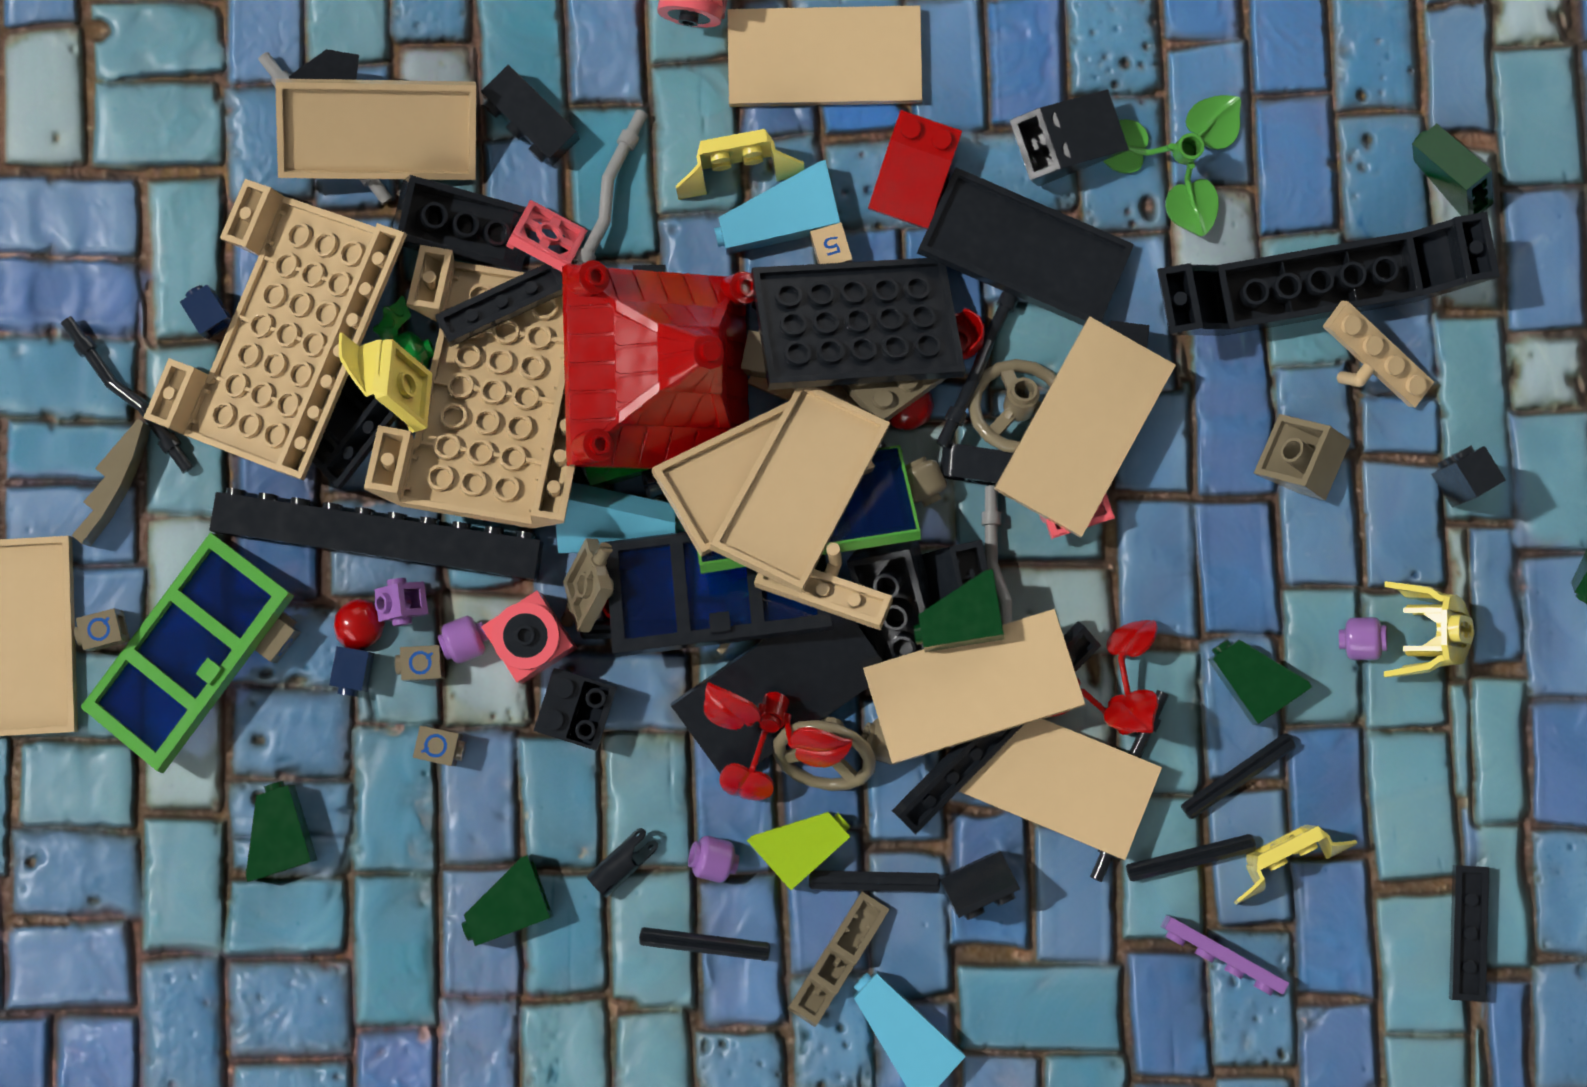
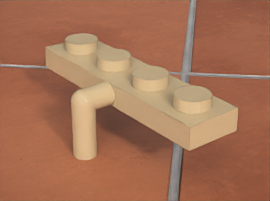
(1377, 356)
(835, 594)

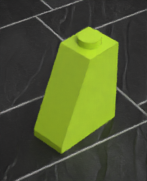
(800, 845)

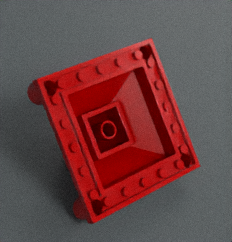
(650, 362)

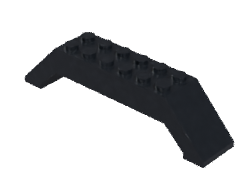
(1315, 280)

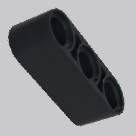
(973, 464)

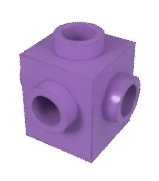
(401, 601)

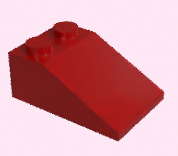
(914, 169)

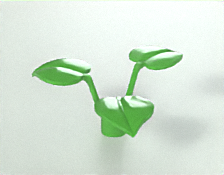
(1213, 125)

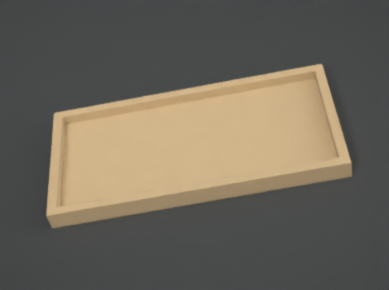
(824, 56)
(376, 129)
(1084, 427)
(709, 476)
(800, 487)
(37, 637)
(974, 689)
(1068, 785)

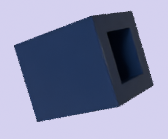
(206, 311)
(351, 670)

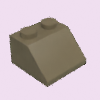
(1302, 456)

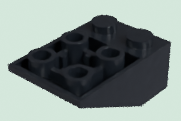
(1068, 136)

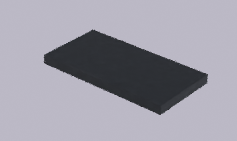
(1025, 248)
(810, 669)

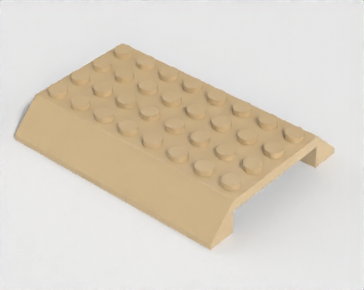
(281, 351)
(493, 411)

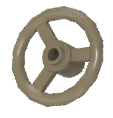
(1019, 403)
(850, 777)

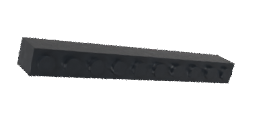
(377, 536)

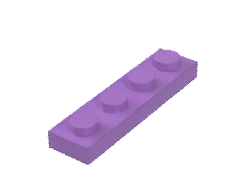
(1235, 963)

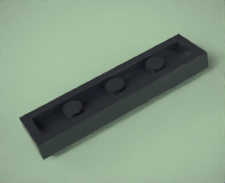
(500, 304)
(1469, 933)

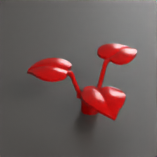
(1138, 708)
(732, 711)

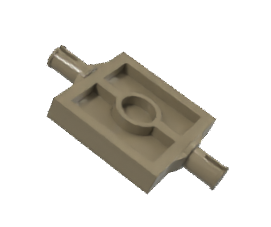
(587, 585)

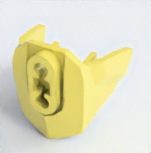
(1453, 629)

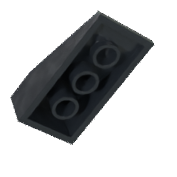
(459, 221)
(901, 573)

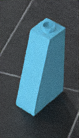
(781, 212)
(612, 517)
(911, 1041)

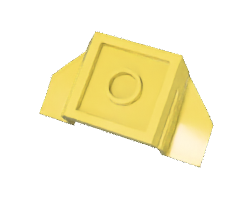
(732, 149)
(391, 376)
(1275, 852)

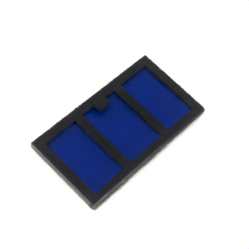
(669, 605)

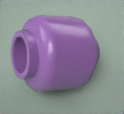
(1363, 638)
(462, 639)
(713, 859)

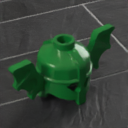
(388, 328)

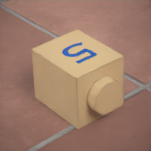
(830, 244)

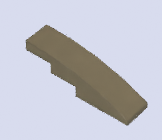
(119, 471)
(838, 959)

